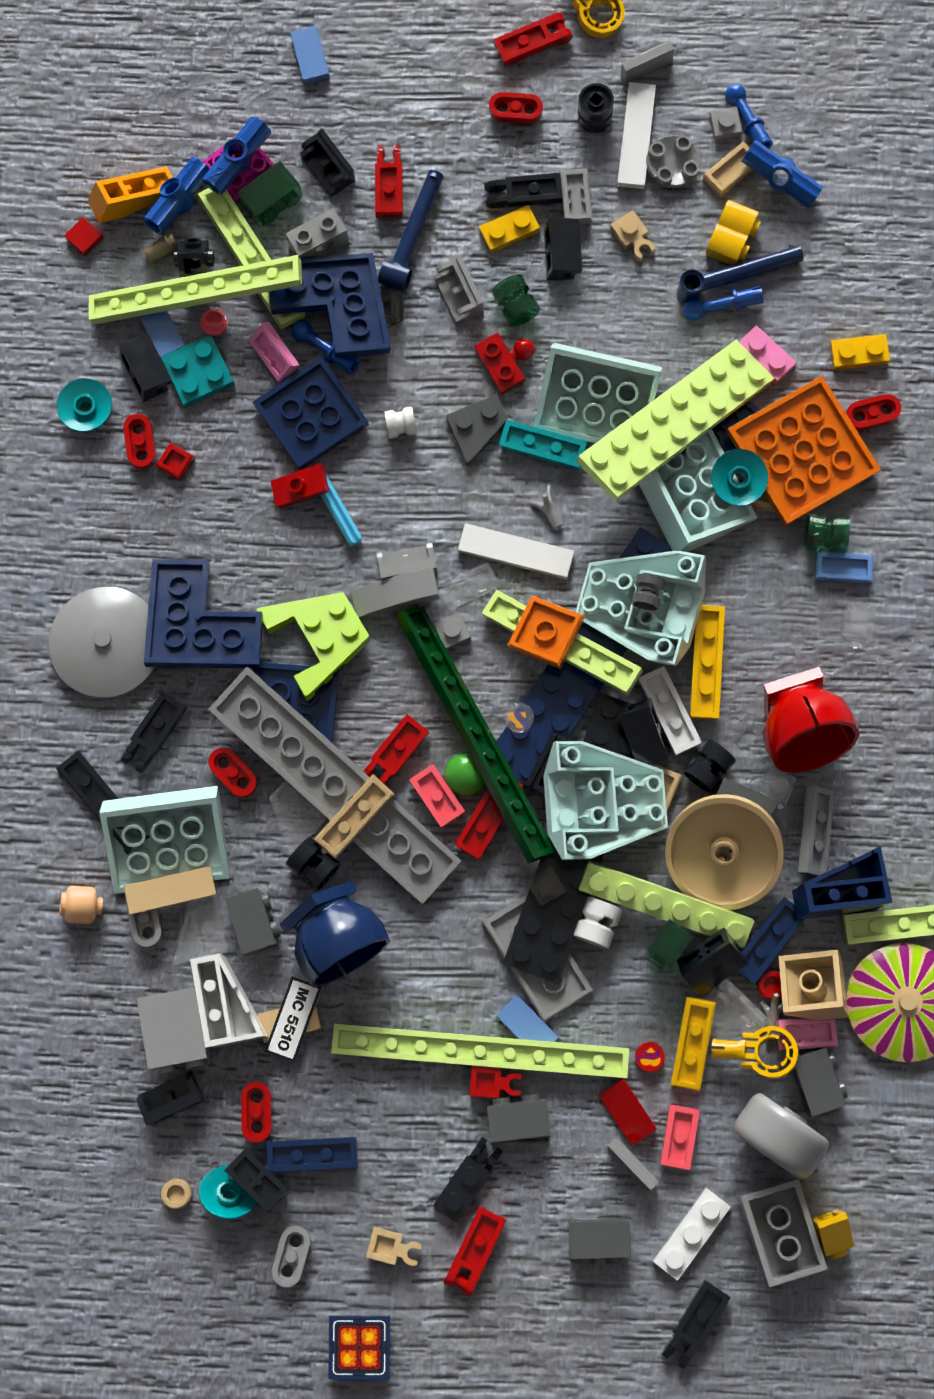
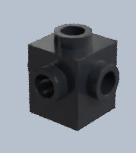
(193, 257)

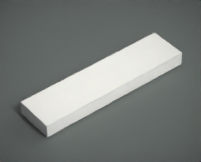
(636, 135)
(515, 551)

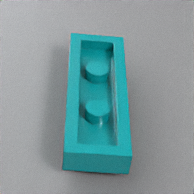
(541, 444)

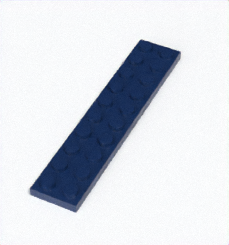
(566, 693)

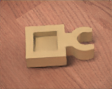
(631, 232)
(387, 1246)

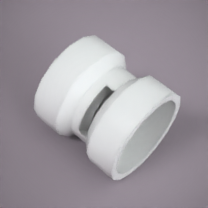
(400, 422)

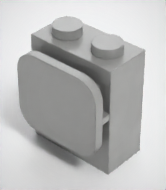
(172, 1030)

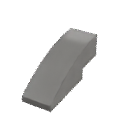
(395, 593)

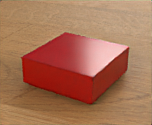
(83, 236)
(175, 461)

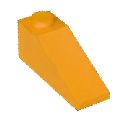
(126, 194)

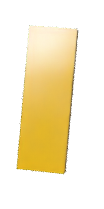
(693, 1043)

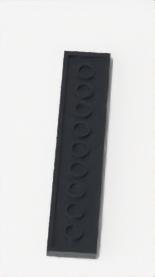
(547, 932)

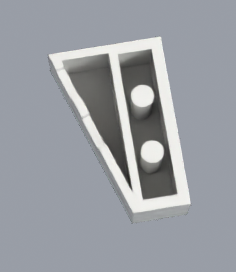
(222, 1004)

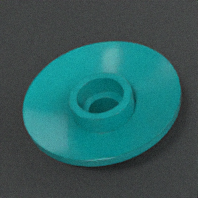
(81, 393)
(753, 473)
(215, 1187)

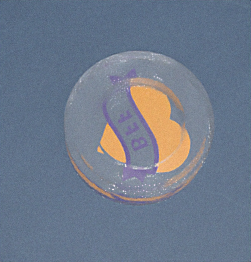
(519, 717)

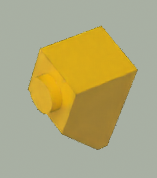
(833, 1233)

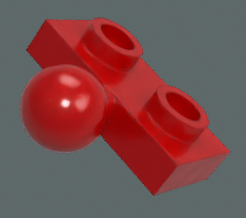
(502, 363)

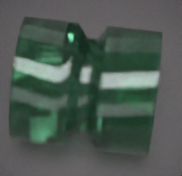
(514, 297)
(827, 533)

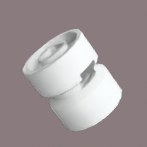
(598, 923)

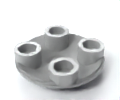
(673, 161)

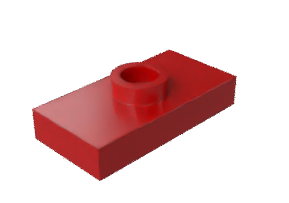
(300, 486)

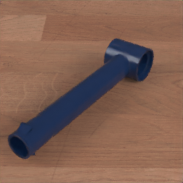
(396, 272)
(736, 272)

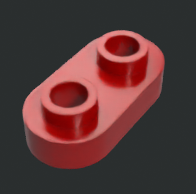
(516, 105)
(871, 411)
(140, 442)
(233, 772)
(255, 1112)

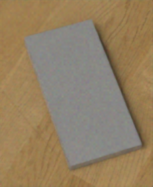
(544, 995)

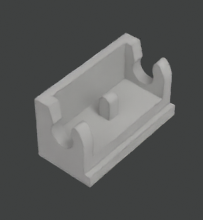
(459, 290)
(406, 561)

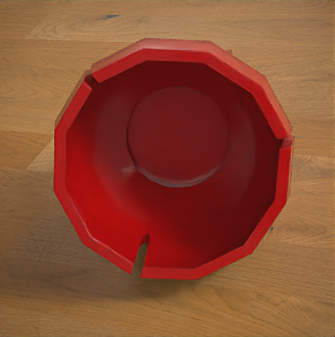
(806, 723)

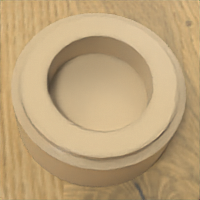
(176, 1193)

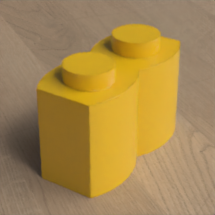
(732, 233)

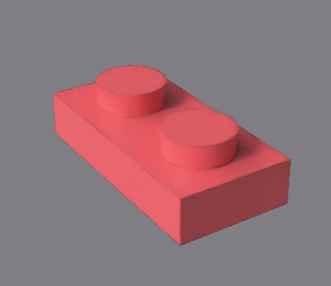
(437, 796)
(679, 1137)

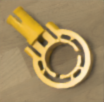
(588, 24)
(738, 1050)

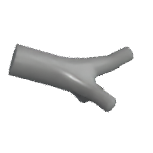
(548, 508)
(772, 1012)

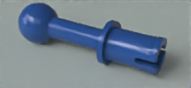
(735, 96)
(695, 309)
(303, 332)

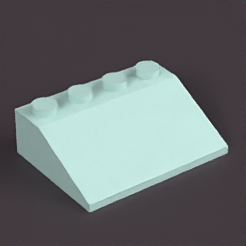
(592, 392)
(686, 501)
(183, 834)

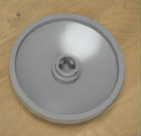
(101, 643)

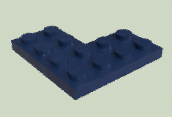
(350, 295)
(188, 635)

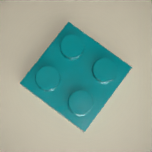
(197, 370)

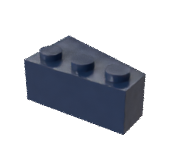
(848, 889)

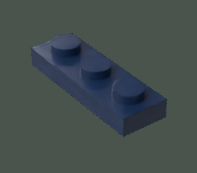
(769, 940)
(312, 1154)

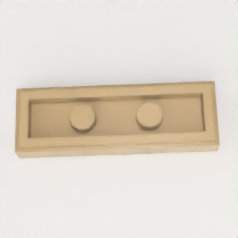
(354, 816)
(169, 890)

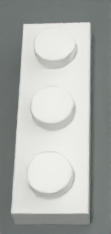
(670, 711)
(691, 1234)

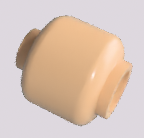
(80, 905)

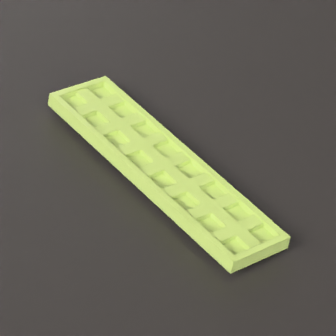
(674, 420)

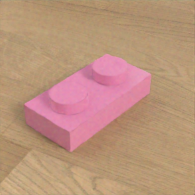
(768, 353)

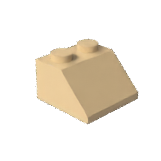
(813, 985)

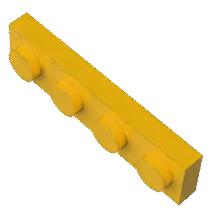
(707, 663)

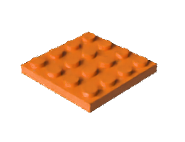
(807, 449)

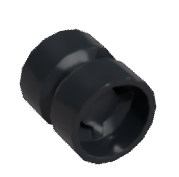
(595, 107)
(708, 766)
(305, 857)

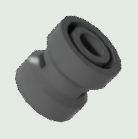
(647, 592)

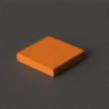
(546, 631)

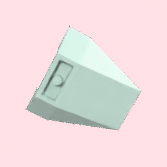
(654, 635)
(600, 799)

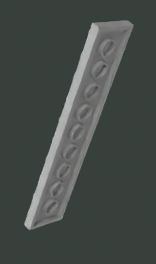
(330, 781)

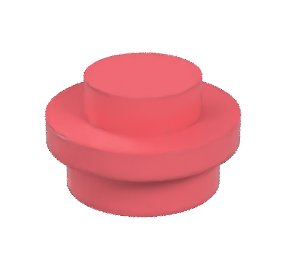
(213, 322)

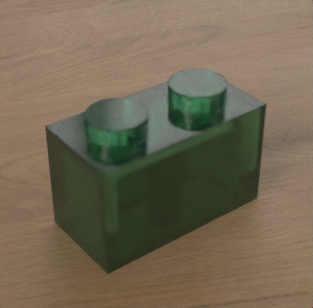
(270, 194)
(668, 945)

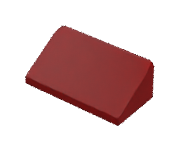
(627, 1112)

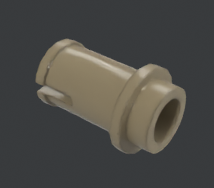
(161, 248)

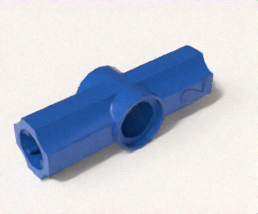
(227, 168)
(796, 184)
(176, 196)

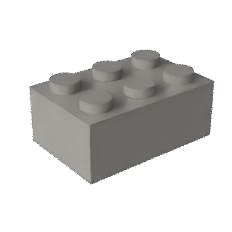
(782, 1232)

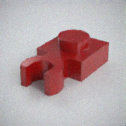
(488, 1082)

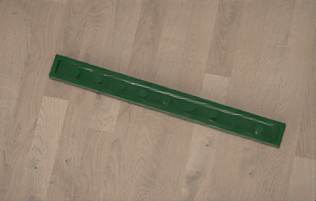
(475, 734)

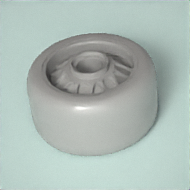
(781, 1136)

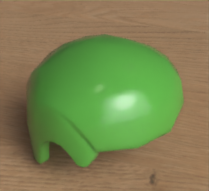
(463, 776)

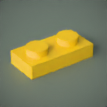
(509, 229)
(859, 352)

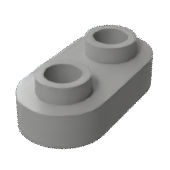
(141, 922)
(291, 1255)

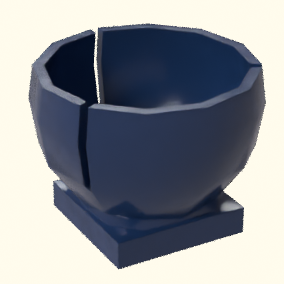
(334, 931)

